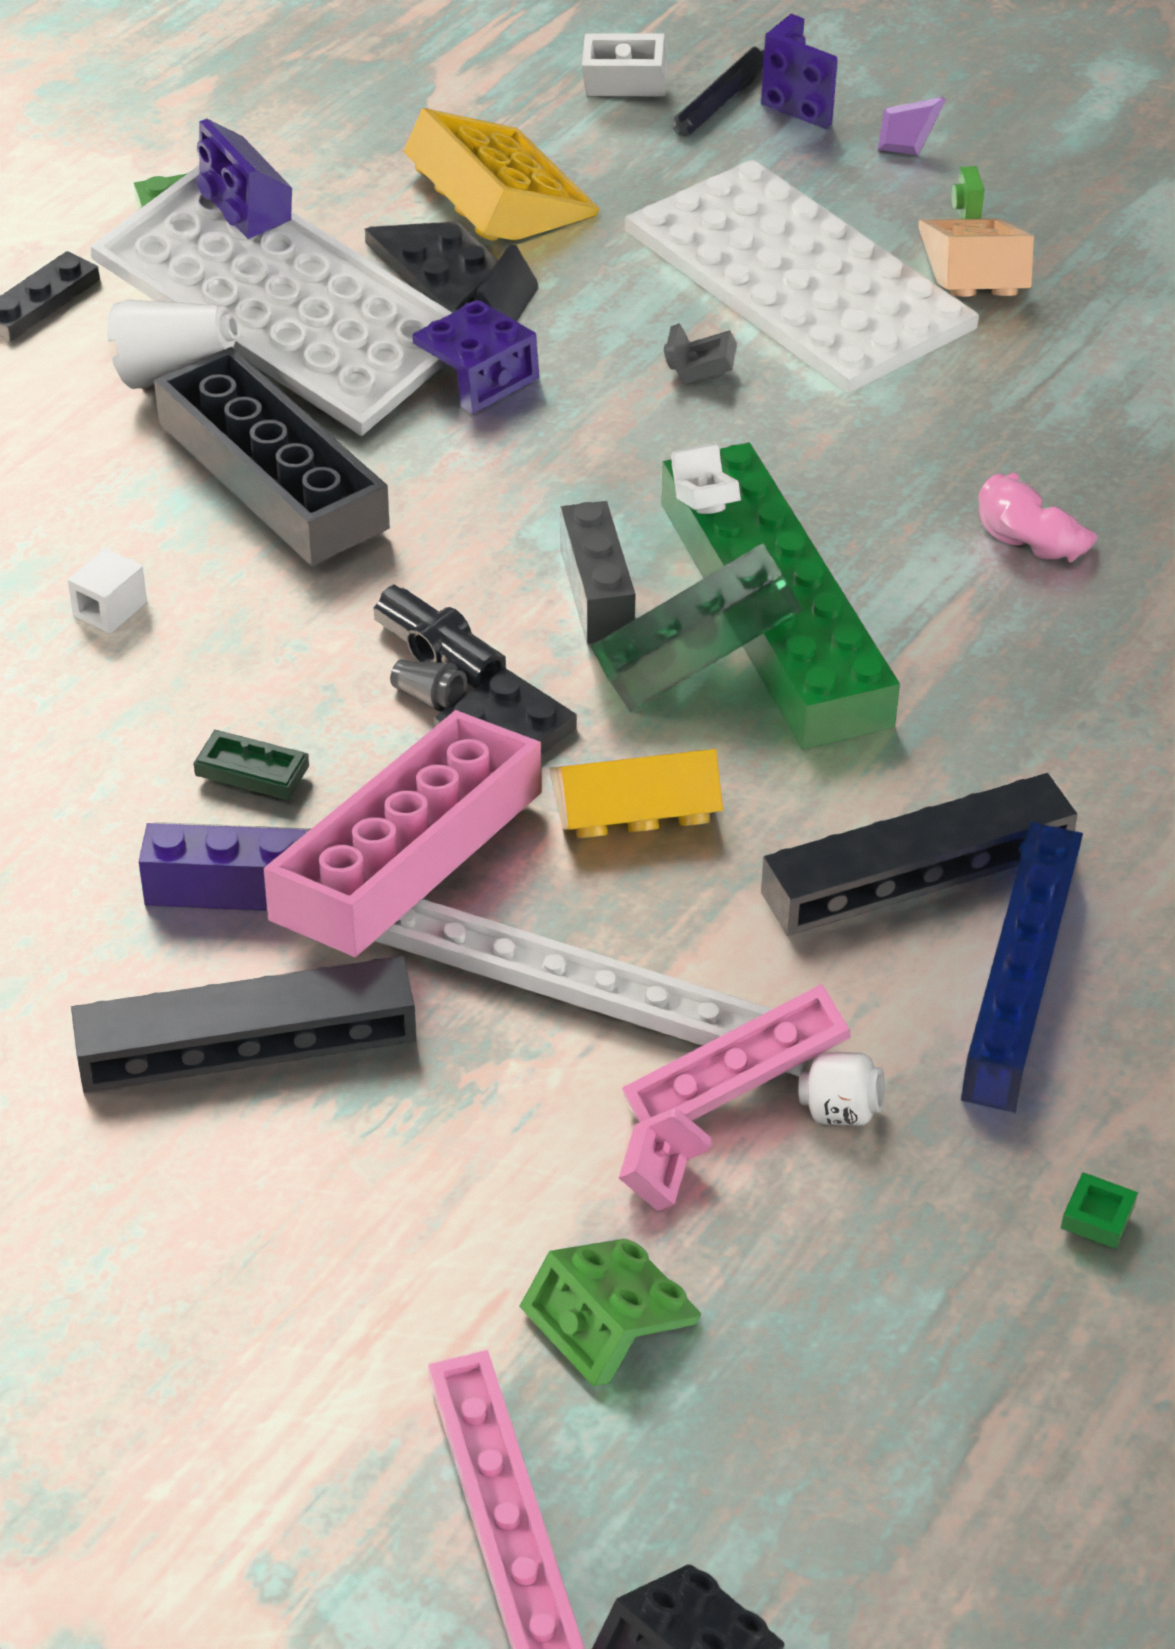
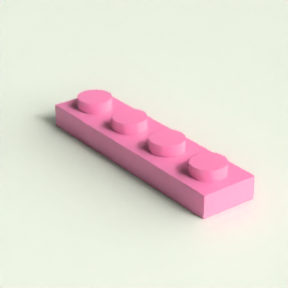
(741, 1058)

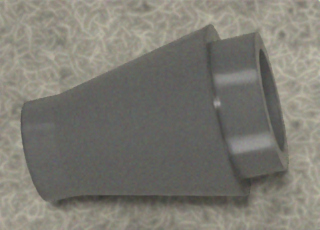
(430, 682)

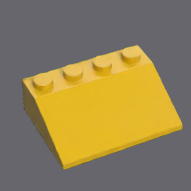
(495, 176)

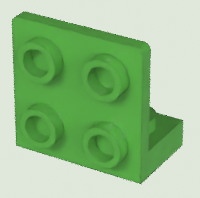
(599, 1300)

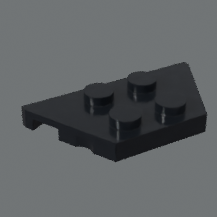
(434, 259)

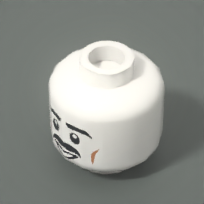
(842, 1089)

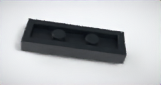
(44, 293)

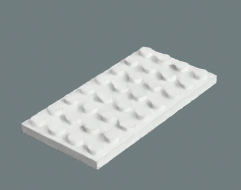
(801, 275)
(301, 299)

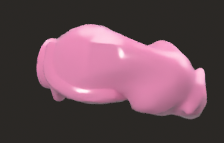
(1016, 517)

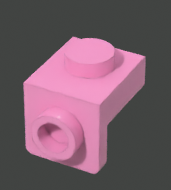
(659, 1156)

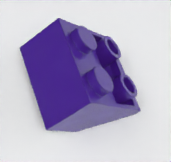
(241, 181)

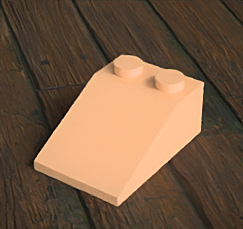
(978, 255)

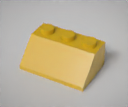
(638, 792)

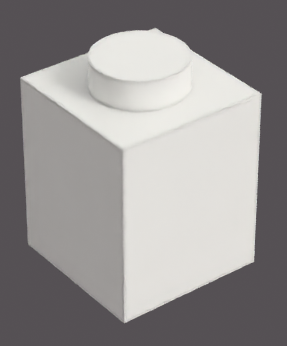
(107, 590)

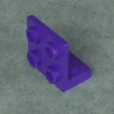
(798, 76)
(487, 351)

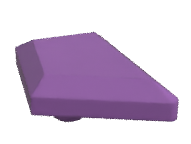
(908, 126)

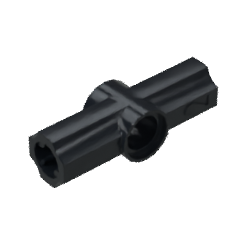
(437, 634)

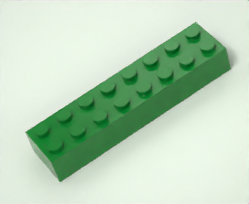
(819, 661)

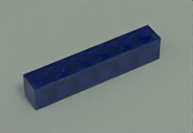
(1021, 968)

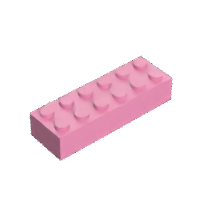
(403, 833)

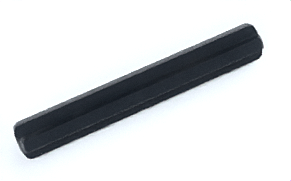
(719, 92)

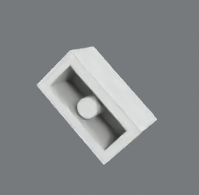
(625, 64)

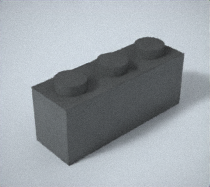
(596, 568)

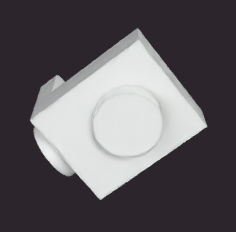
(701, 480)

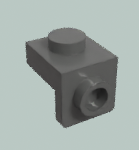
(700, 358)

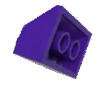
(210, 864)

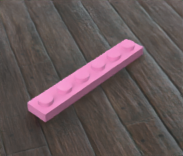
(503, 1505)

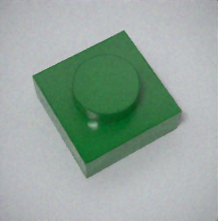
(1099, 1210)

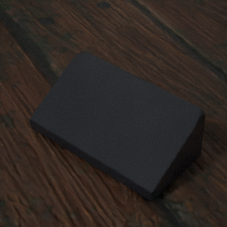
(509, 284)

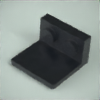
(683, 1613)

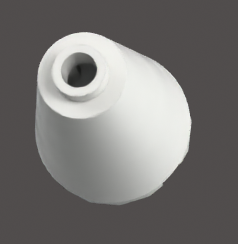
(165, 337)

